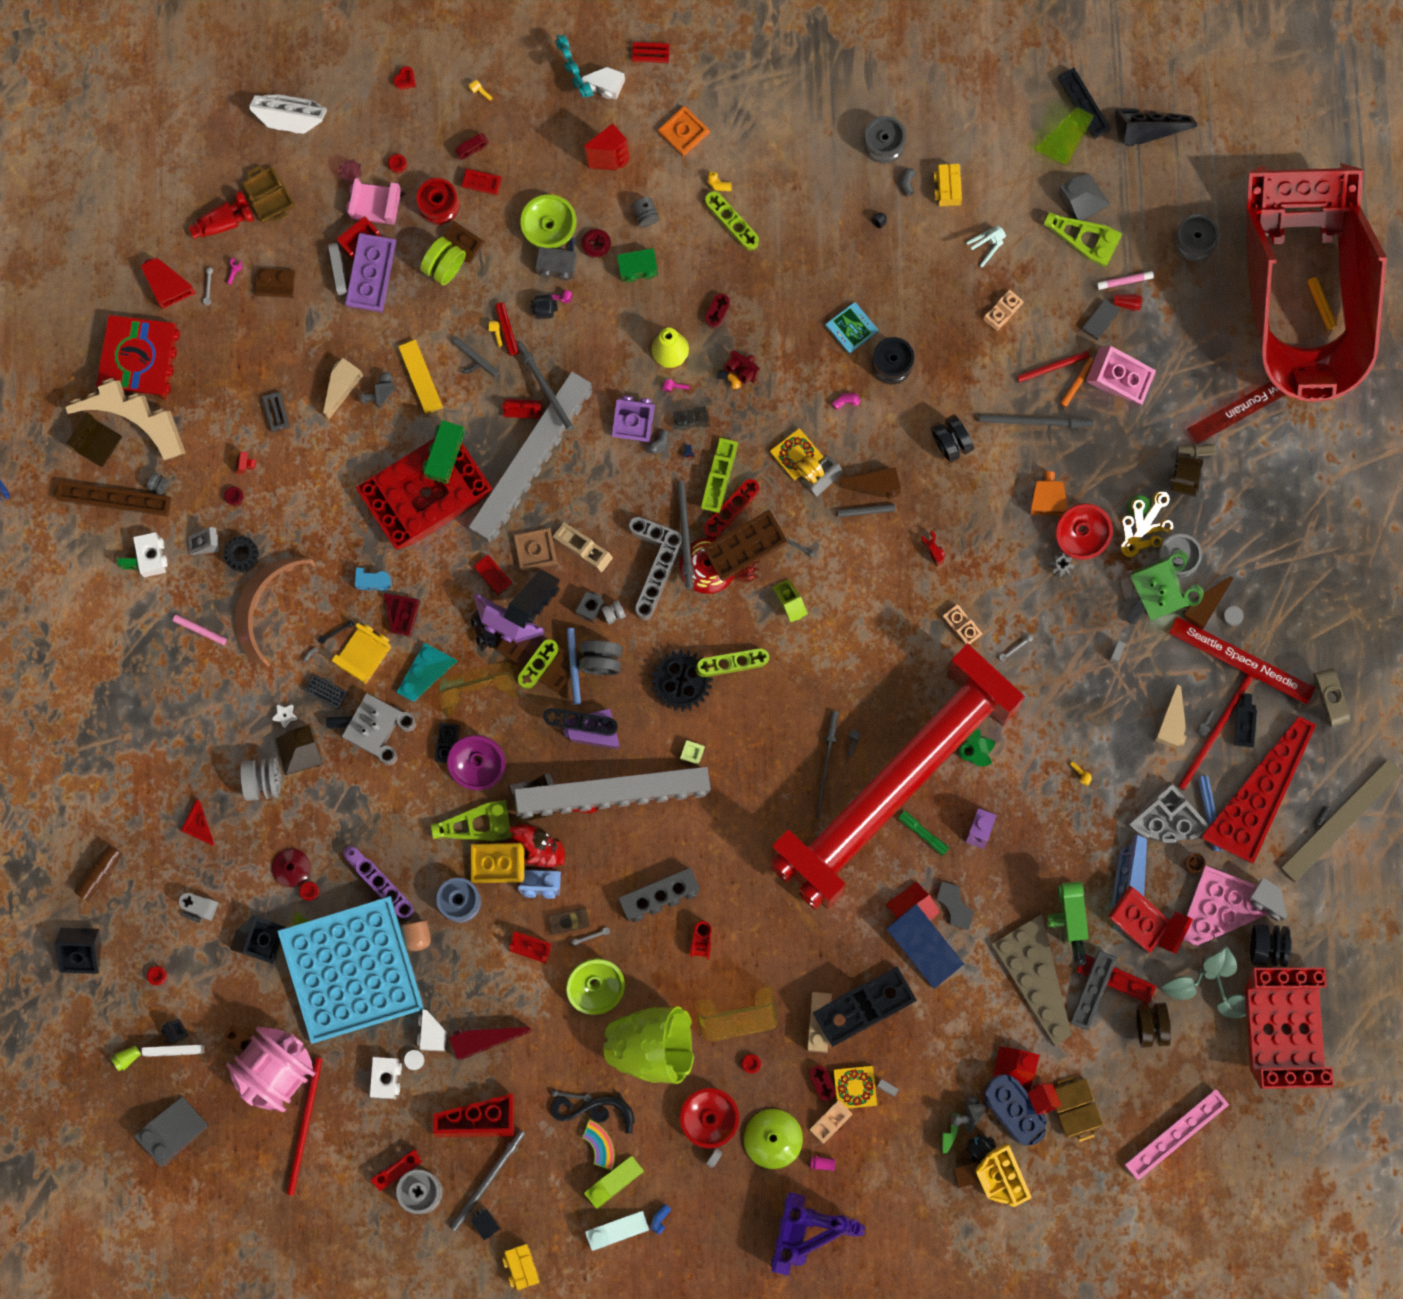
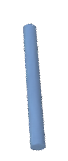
(573, 666)

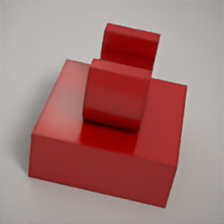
(244, 463)

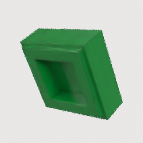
(128, 563)

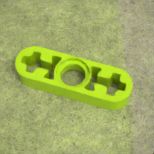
(525, 672)

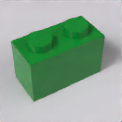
(637, 265)

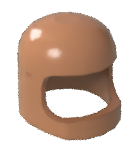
(416, 935)

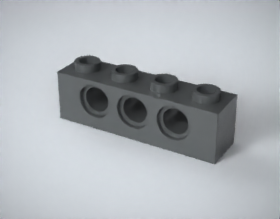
(685, 878)

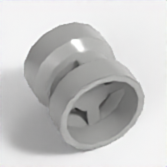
(608, 612)

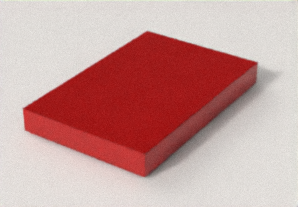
(1139, 919)

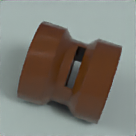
(1197, 861)

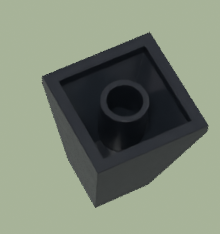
(257, 939)

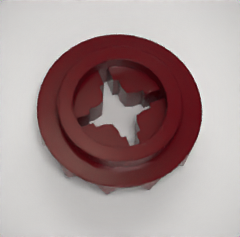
(592, 236)

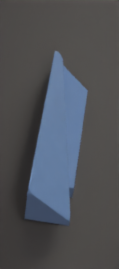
(1130, 870)

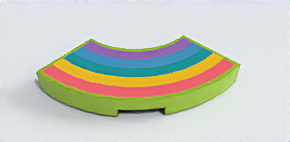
(601, 1144)

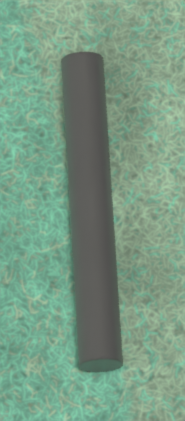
(475, 356)
(866, 510)

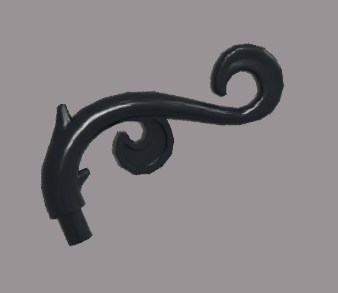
(592, 1105)

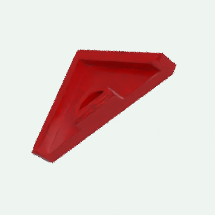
(197, 825)

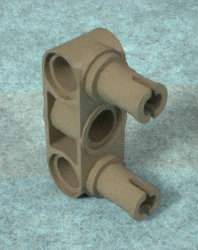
(1335, 711)

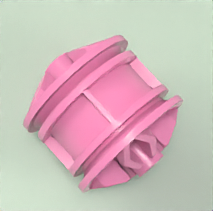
(270, 1069)

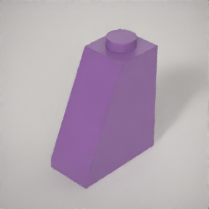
(593, 739)

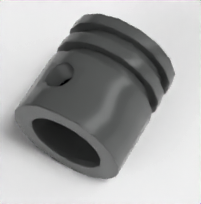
(645, 212)

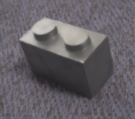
(556, 263)

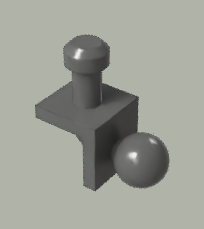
(382, 390)
(971, 1115)

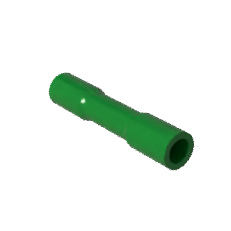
(933, 841)

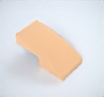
(831, 1121)

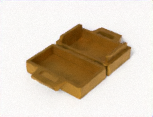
(267, 194)
(1078, 1116)

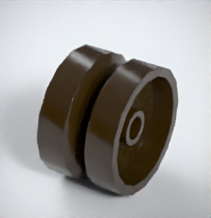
(1153, 1024)

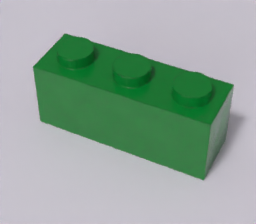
(443, 451)

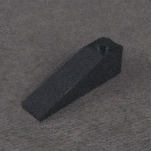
(1143, 128)

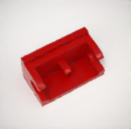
(530, 947)

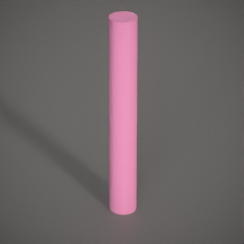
(200, 630)

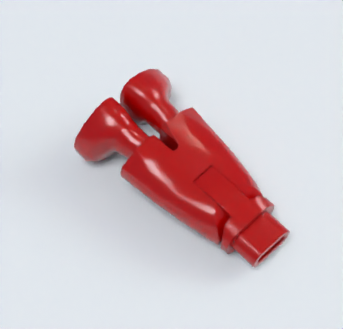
(222, 218)

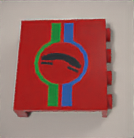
(139, 354)

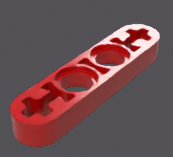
(733, 510)

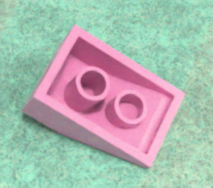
(1120, 375)

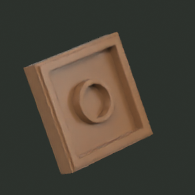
(535, 550)

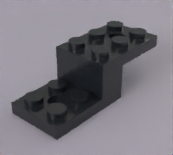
(864, 1006)

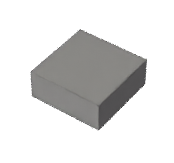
(1117, 652)
(888, 1088)

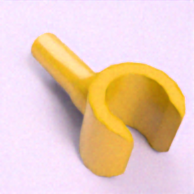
(476, 86)
(495, 327)
(1085, 778)

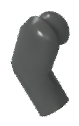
(905, 180)
(659, 445)

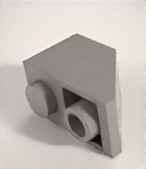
(1269, 897)

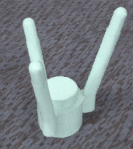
(992, 235)

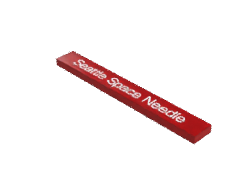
(1242, 660)

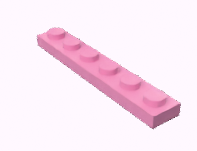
(1176, 1134)

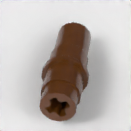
(98, 872)

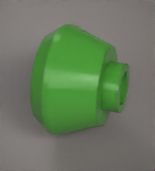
(1147, 505)

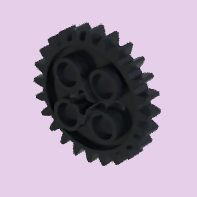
(665, 677)

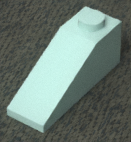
(617, 1231)

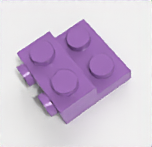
(633, 418)

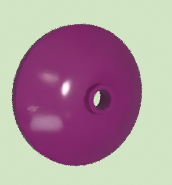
(476, 773)

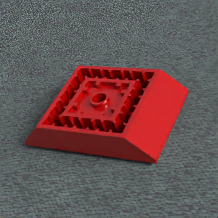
(397, 499)

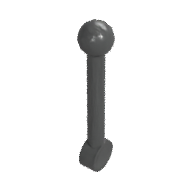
(811, 553)
(555, 1093)

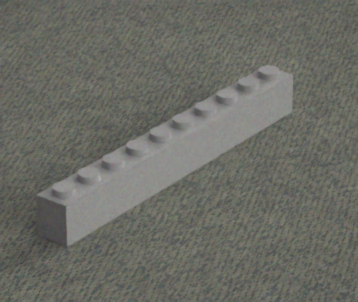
(529, 459)
(612, 791)

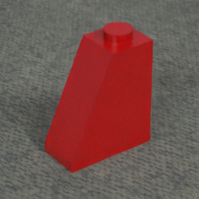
(166, 283)

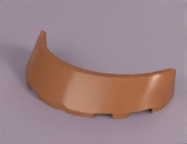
(249, 599)

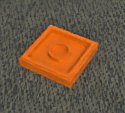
(683, 130)

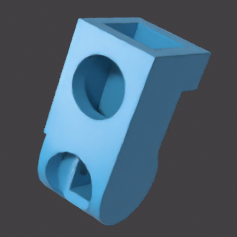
(369, 581)

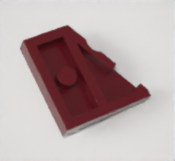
(402, 613)

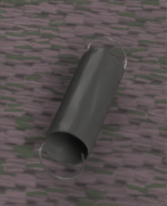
(1322, 816)

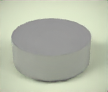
(1233, 616)
(713, 1158)

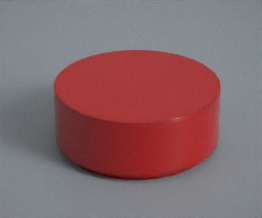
(397, 163)
(309, 891)
(156, 975)
(751, 1063)

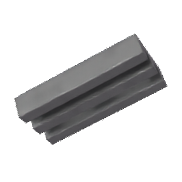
(280, 426)

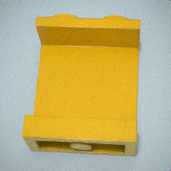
(363, 653)

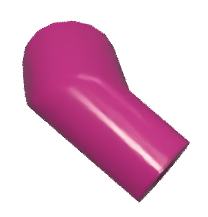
(852, 398)

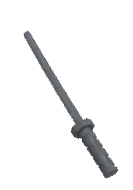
(830, 739)

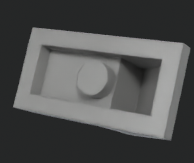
(203, 542)

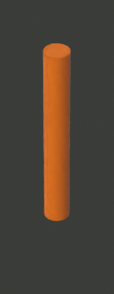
(1077, 382)

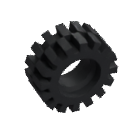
(249, 561)

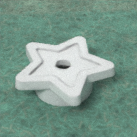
(285, 720)

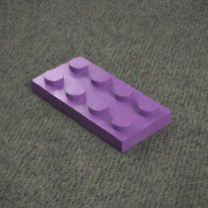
(371, 273)

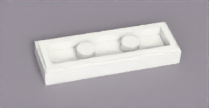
(173, 1050)

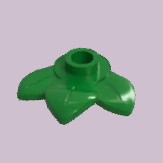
(979, 749)

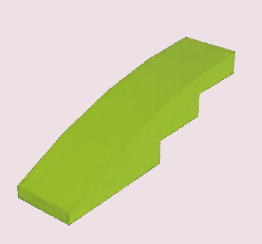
(719, 475)

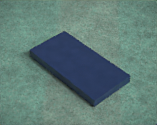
(924, 946)

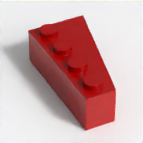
(479, 1119)

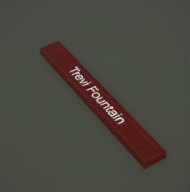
(1235, 412)

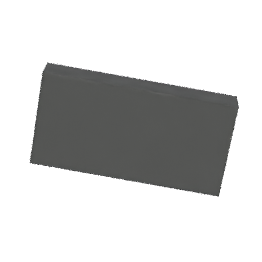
(1101, 319)

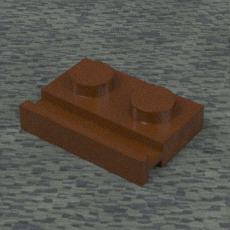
(465, 240)
(275, 282)

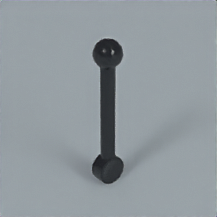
(322, 640)

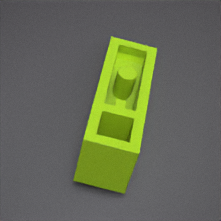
(614, 1182)

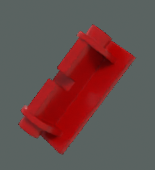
(522, 408)

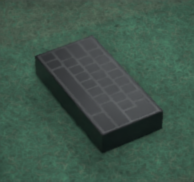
(326, 692)

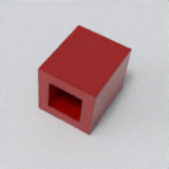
(1044, 1098)

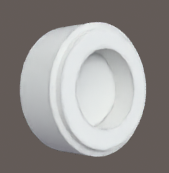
(414, 1060)

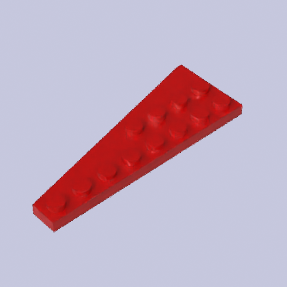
(1250, 812)

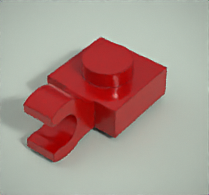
(935, 552)

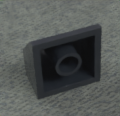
(78, 950)

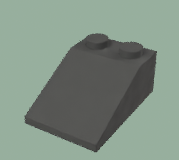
(171, 1131)

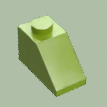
(790, 600)

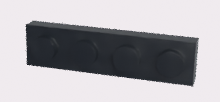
(1082, 99)

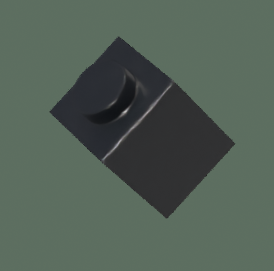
(485, 1223)

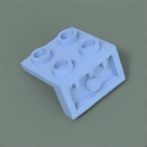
(540, 883)

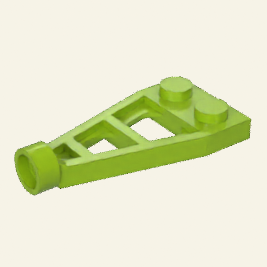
(1105, 246)
(498, 819)

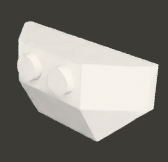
(287, 112)

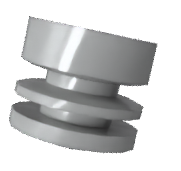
(260, 779)

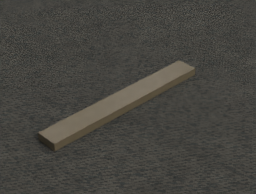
(1341, 820)

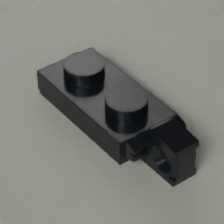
(1245, 723)

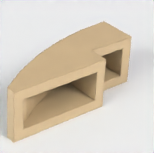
(583, 547)

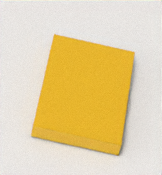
(497, 863)

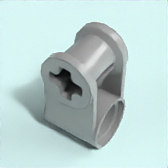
(201, 906)

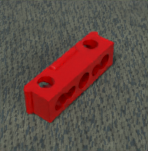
(396, 1170)

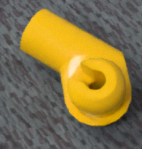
(716, 183)

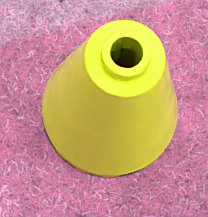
(670, 348)

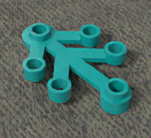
(570, 66)

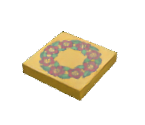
(793, 450)
(855, 1087)

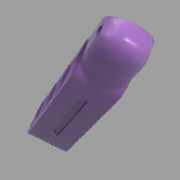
(357, 861)

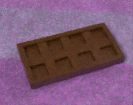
(745, 545)
(520, 653)

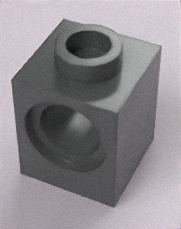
(590, 615)

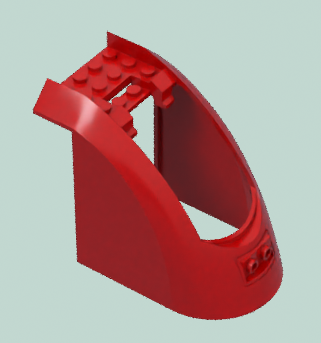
(1345, 362)

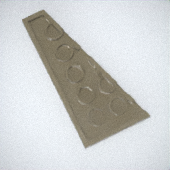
(1032, 968)

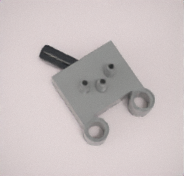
(372, 727)

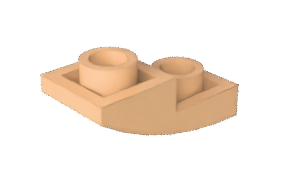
(1003, 310)
(961, 624)

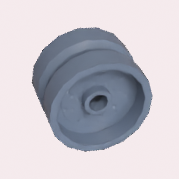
(455, 889)

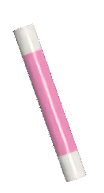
(1125, 280)

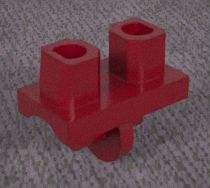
(744, 366)

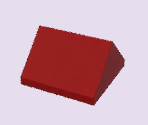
(909, 897)

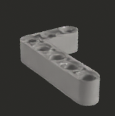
(659, 565)

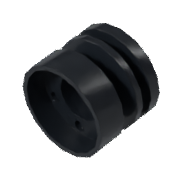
(1273, 945)

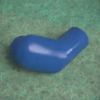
(658, 1217)

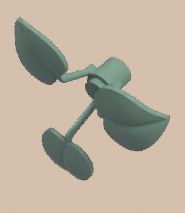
(1220, 963)

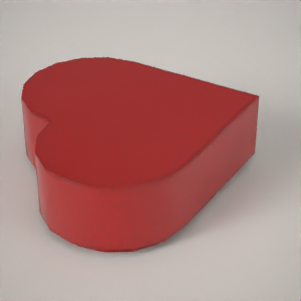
(405, 78)

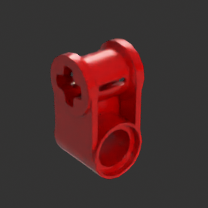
(701, 942)

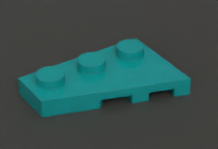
(424, 672)

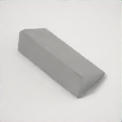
(832, 472)

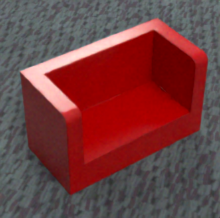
(349, 239)

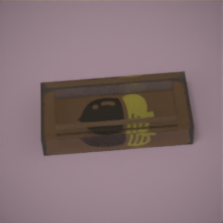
(568, 921)

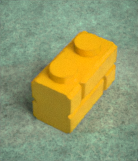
(948, 184)
(521, 1267)

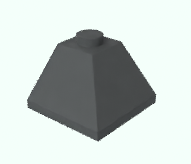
(1083, 197)

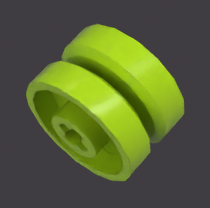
(442, 261)

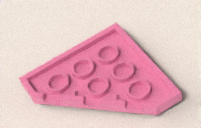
(1220, 906)

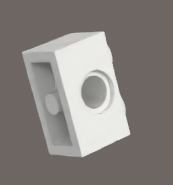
(146, 544)
(379, 1067)

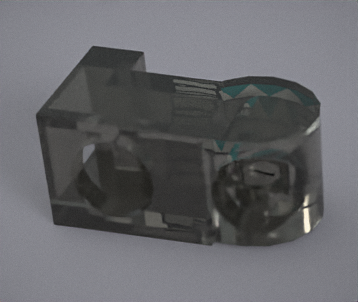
(692, 418)

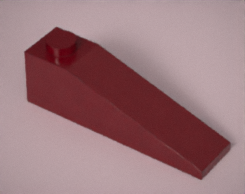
(476, 1041)

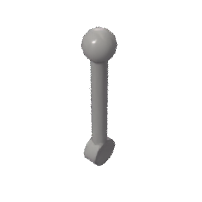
(206, 300)
(1003, 657)
(605, 931)

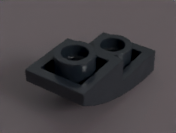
(447, 738)

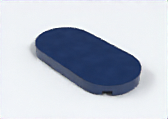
(1014, 1110)

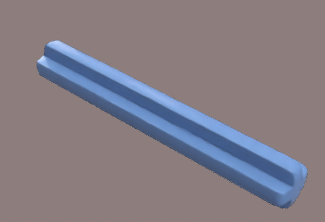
(1208, 802)

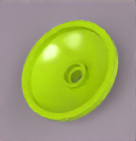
(544, 211)
(602, 994)
(773, 1154)

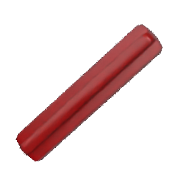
(506, 329)

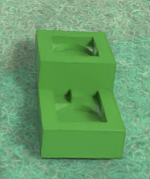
(948, 1138)

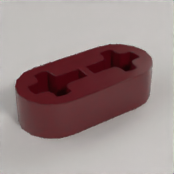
(471, 146)
(714, 309)
(827, 1081)

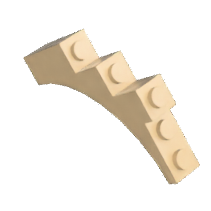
(113, 399)

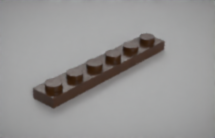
(113, 498)

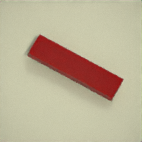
(1123, 982)

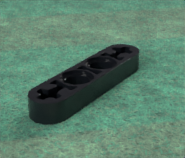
(580, 724)

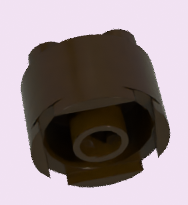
(1187, 475)

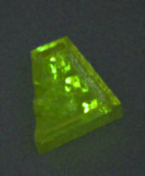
(1065, 139)

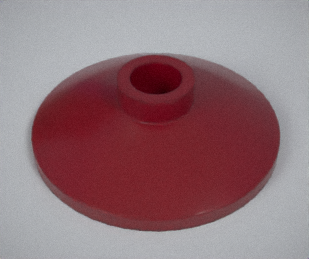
(298, 874)

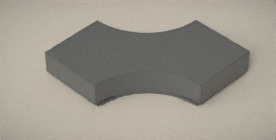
(959, 914)

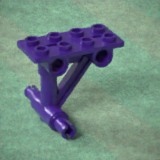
(790, 1242)

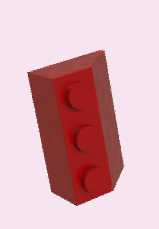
(607, 150)

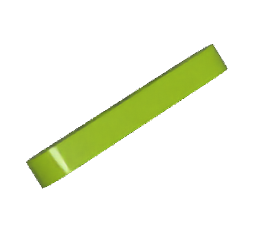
(732, 220)
(731, 659)

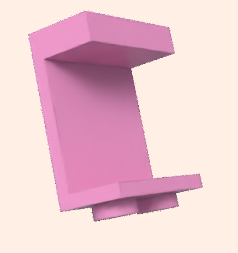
(374, 202)

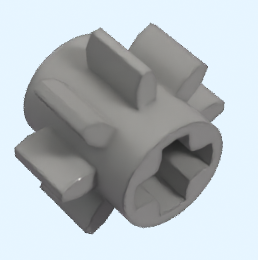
(1057, 568)

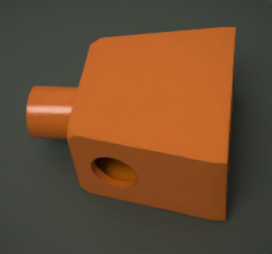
(1049, 497)

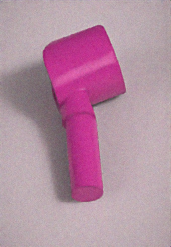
(235, 268)
(565, 297)
(669, 384)

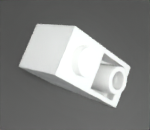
(606, 82)
(432, 1034)

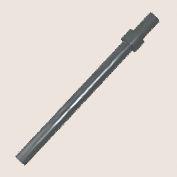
(528, 359)
(1073, 422)
(687, 569)
(510, 1148)

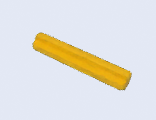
(1322, 303)

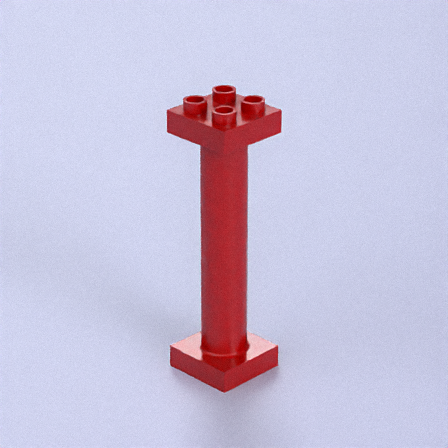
(816, 867)

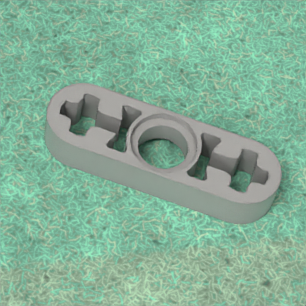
(338, 270)

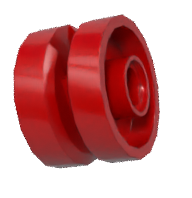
(428, 196)

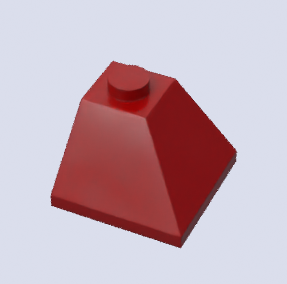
(1018, 1064)

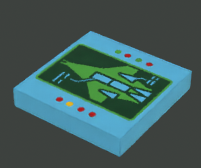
(852, 328)

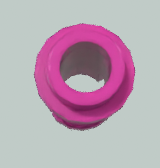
(822, 1163)

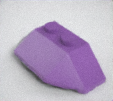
(493, 619)

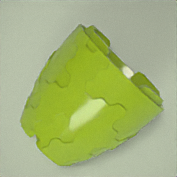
(651, 1044)

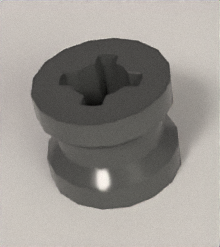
(158, 483)

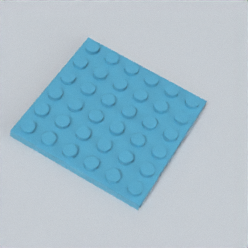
(351, 970)

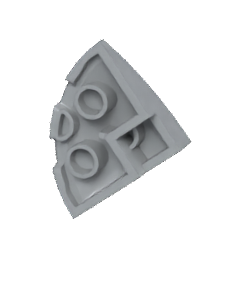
(1169, 817)

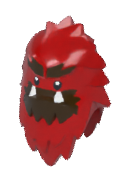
(539, 847)

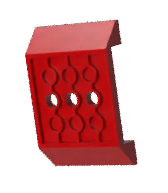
(1290, 999)

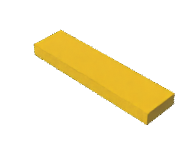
(420, 377)

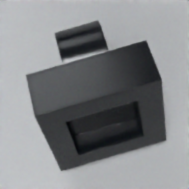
(174, 1031)

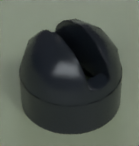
(879, 220)

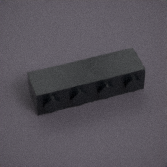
(532, 599)

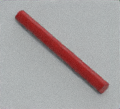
(1053, 366)

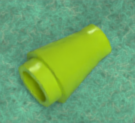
(125, 1058)

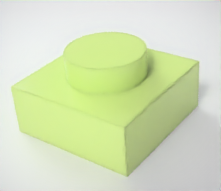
(692, 752)

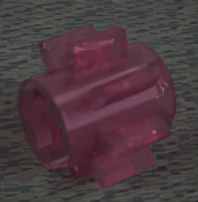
(350, 170)

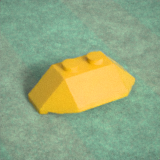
(1002, 1177)

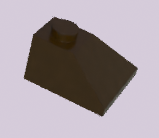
(299, 749)

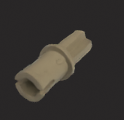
(1196, 450)

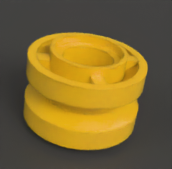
(810, 469)

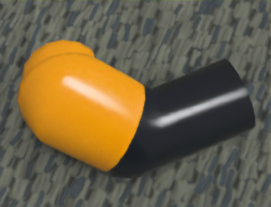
(733, 378)

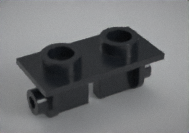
(483, 637)

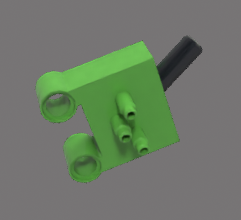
(1160, 589)
(1072, 918)

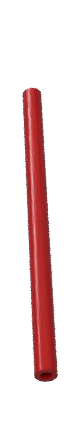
(1215, 732)
(304, 1127)

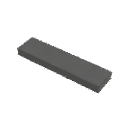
(1093, 990)

